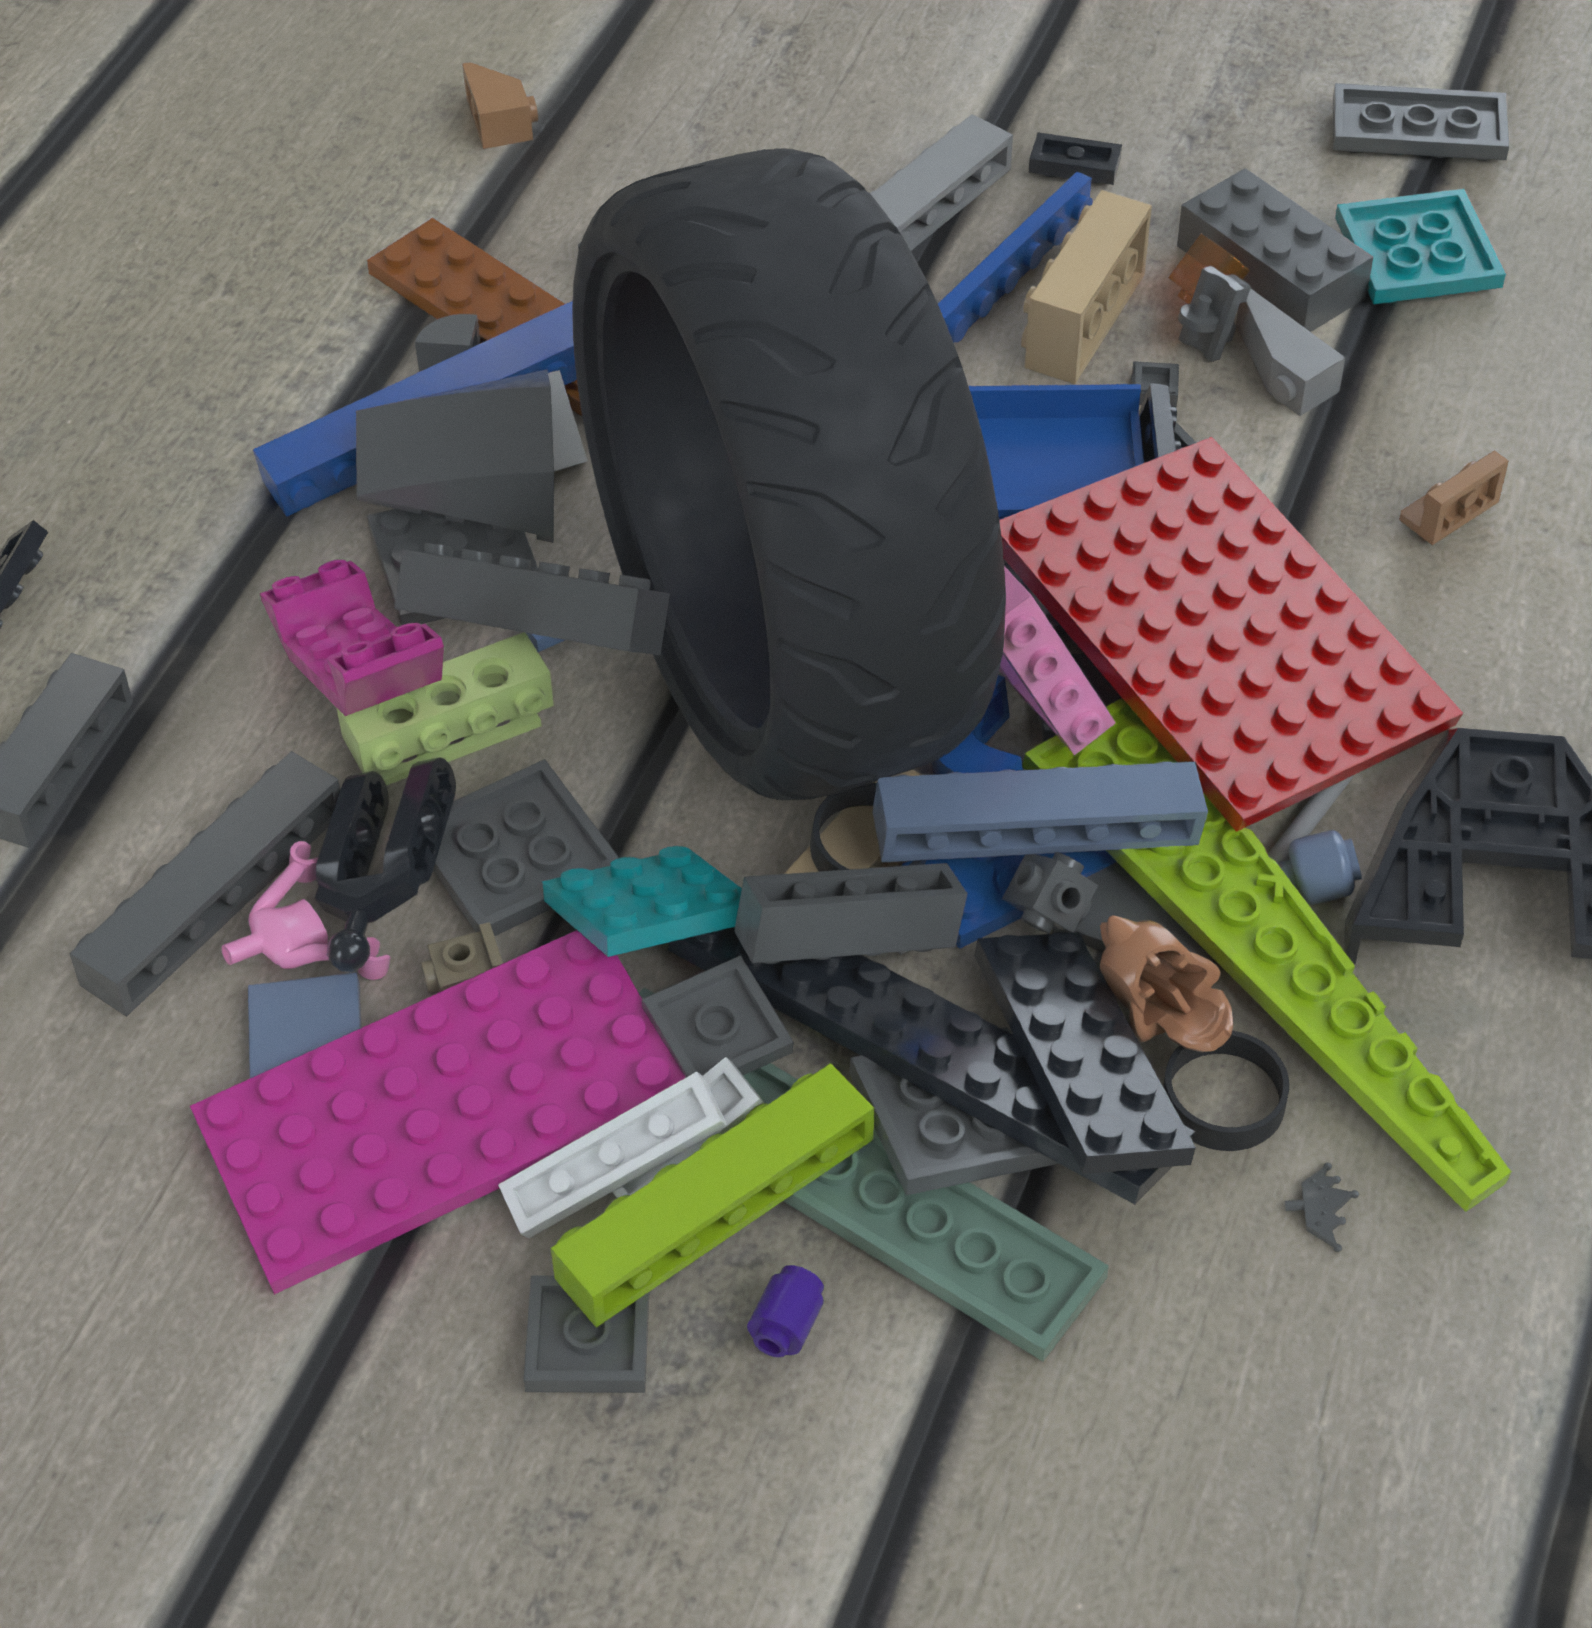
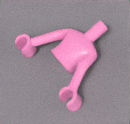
(293, 932)

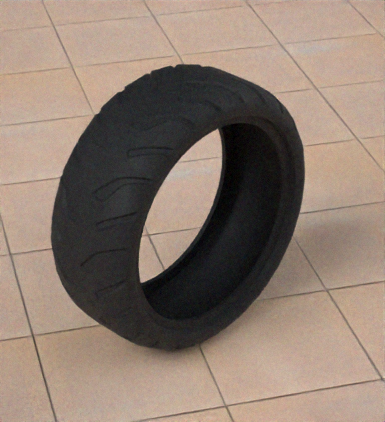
(792, 469)

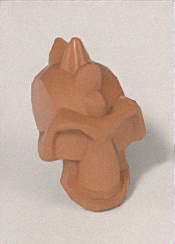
(1164, 985)

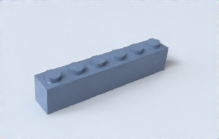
(1038, 811)

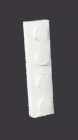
(612, 1155)

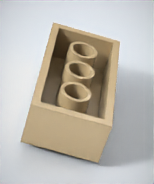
(1086, 286)

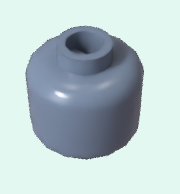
(1322, 867)

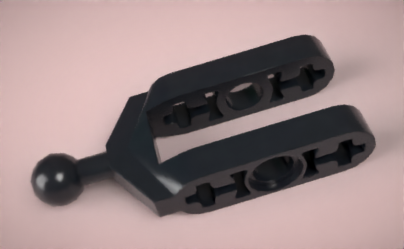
(408, 858)

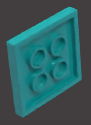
(1422, 245)
(645, 900)

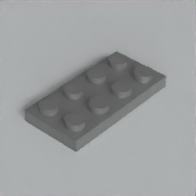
(1420, 121)

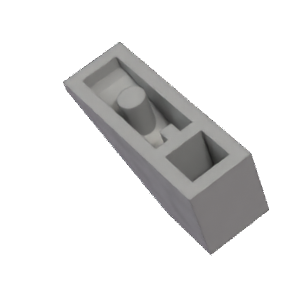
(1288, 357)

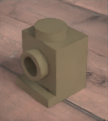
(460, 959)

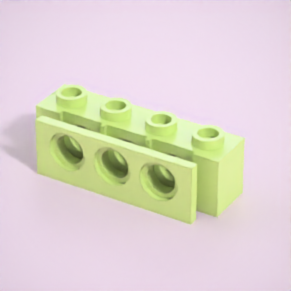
(469, 702)

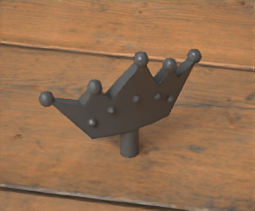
(1320, 1205)

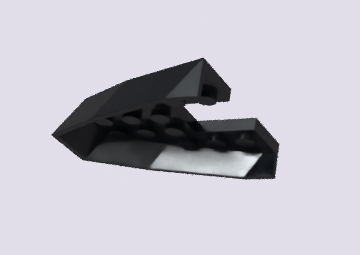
(1485, 803)

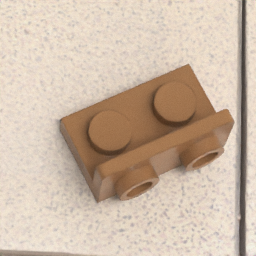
(1458, 499)

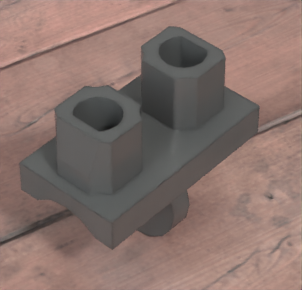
(1210, 316)

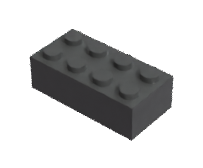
(1289, 252)

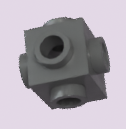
(1050, 892)

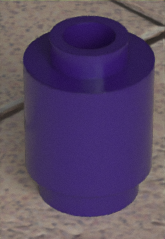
(786, 1311)

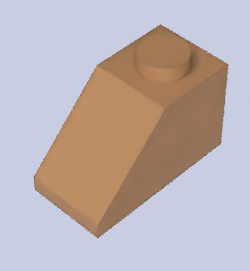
(498, 106)

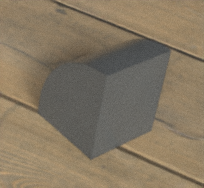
(446, 339)

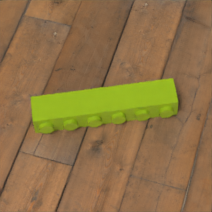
(711, 1194)

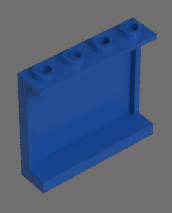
(1056, 438)

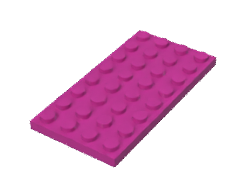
(431, 1106)

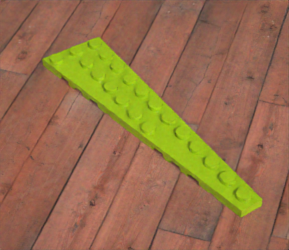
(1290, 964)

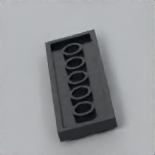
(1083, 1053)

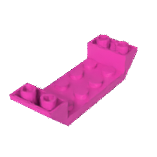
(346, 643)

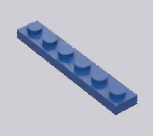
(1015, 256)

